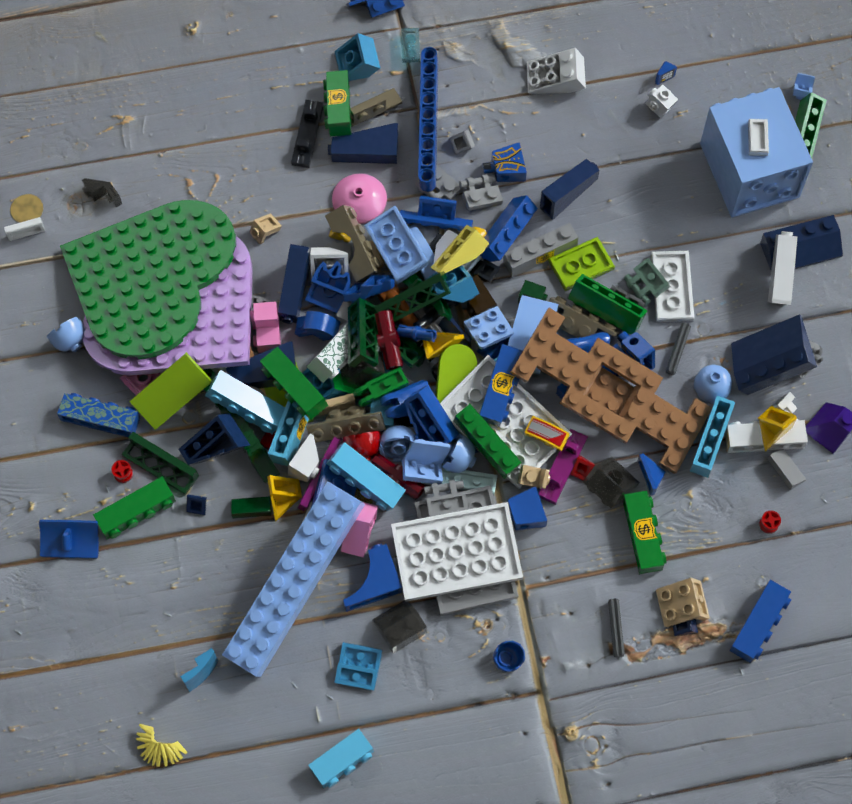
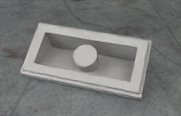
(786, 469)

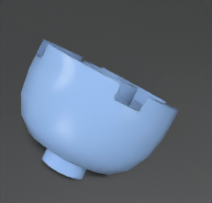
(68, 336)
(712, 382)
(396, 442)
(460, 455)

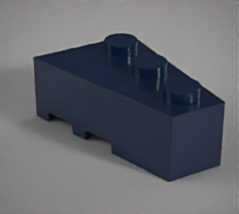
(214, 440)

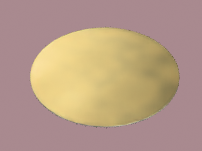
(26, 208)

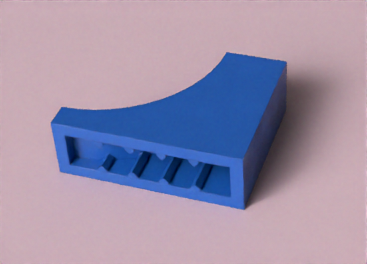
(381, 580)

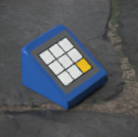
(665, 73)

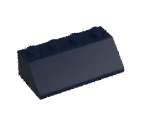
(816, 241)

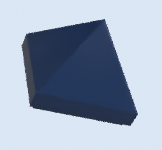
(196, 504)

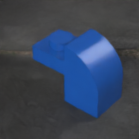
(317, 324)

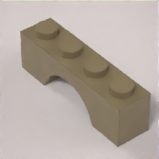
(363, 263)

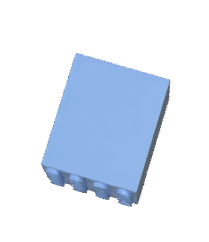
(750, 180)

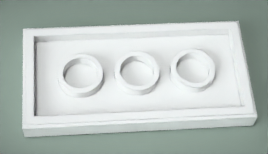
(677, 301)

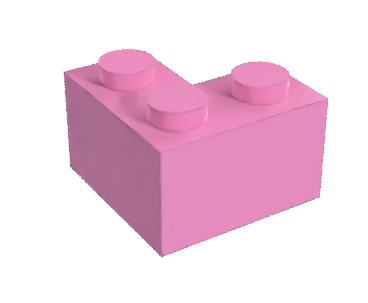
(267, 326)
(358, 537)

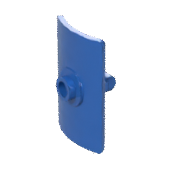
(69, 539)

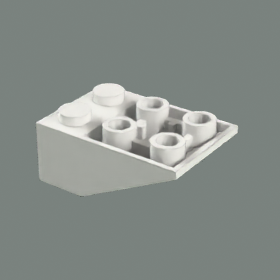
(556, 73)

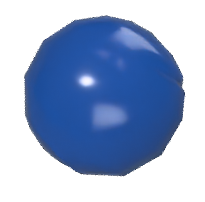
(509, 656)

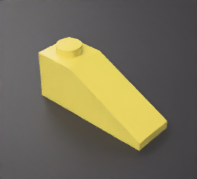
(463, 249)

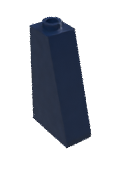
(366, 146)
(568, 188)
(294, 283)
(252, 375)

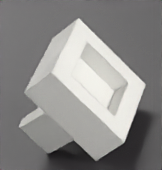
(785, 403)

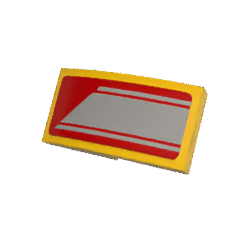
(547, 433)

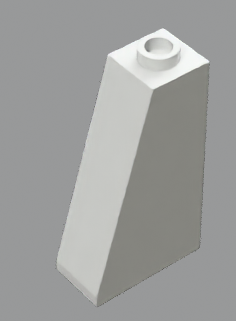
(783, 269)

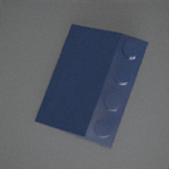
(772, 355)

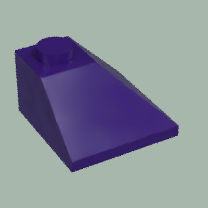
(830, 426)

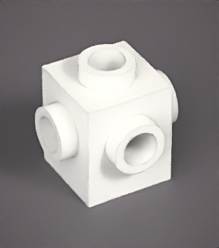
(661, 100)

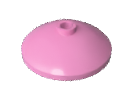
(367, 204)

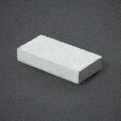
(758, 137)
(24, 229)

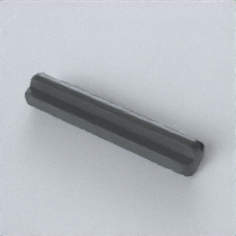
(678, 348)
(616, 628)

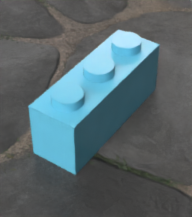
(341, 759)

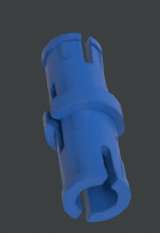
(417, 333)

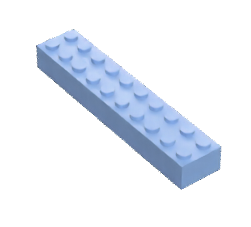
(293, 579)

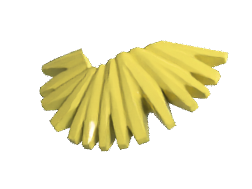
(157, 750)

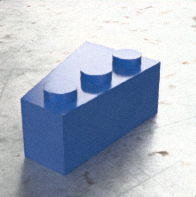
(429, 417)

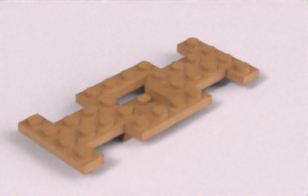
(607, 398)

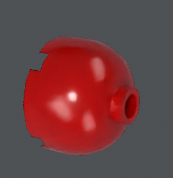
(365, 443)

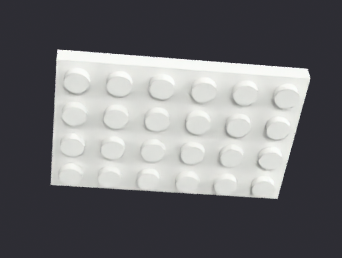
(523, 407)
(456, 551)

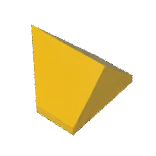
(442, 341)
(774, 425)
(283, 494)

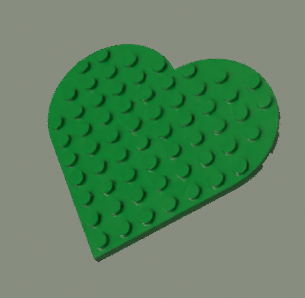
(146, 275)

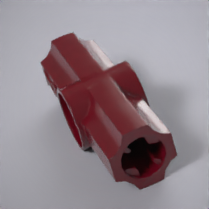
(388, 340)
(395, 472)

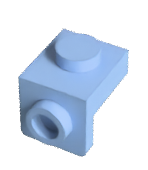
(803, 85)

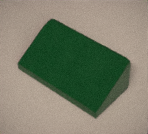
(251, 507)

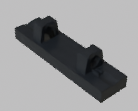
(307, 134)

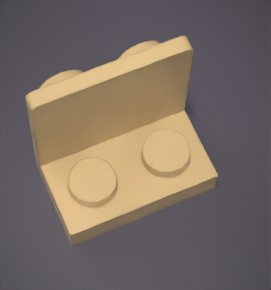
(682, 602)

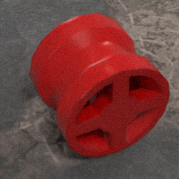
(120, 467)
(773, 519)

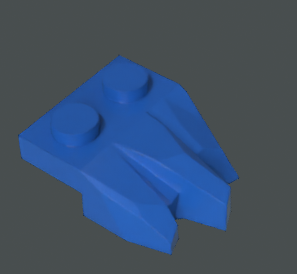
(373, 286)
(328, 287)

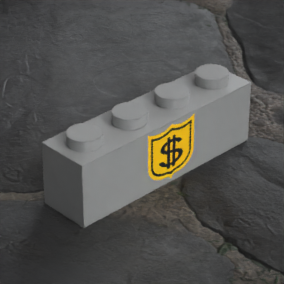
(539, 250)

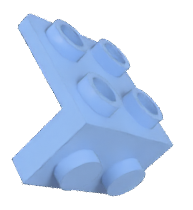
(488, 328)
(424, 461)

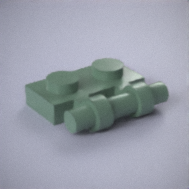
(651, 277)

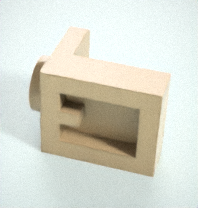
(263, 227)
(533, 476)

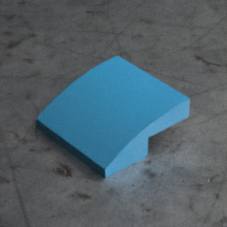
(206, 664)
(358, 666)

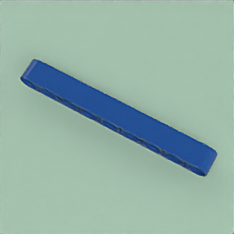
(430, 111)

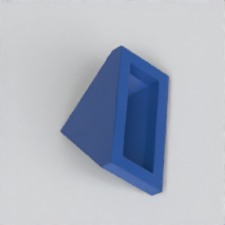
(651, 472)

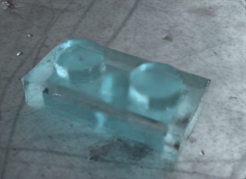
(410, 45)

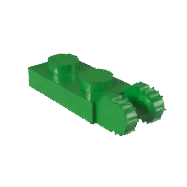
(382, 385)

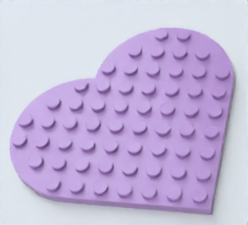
(219, 336)

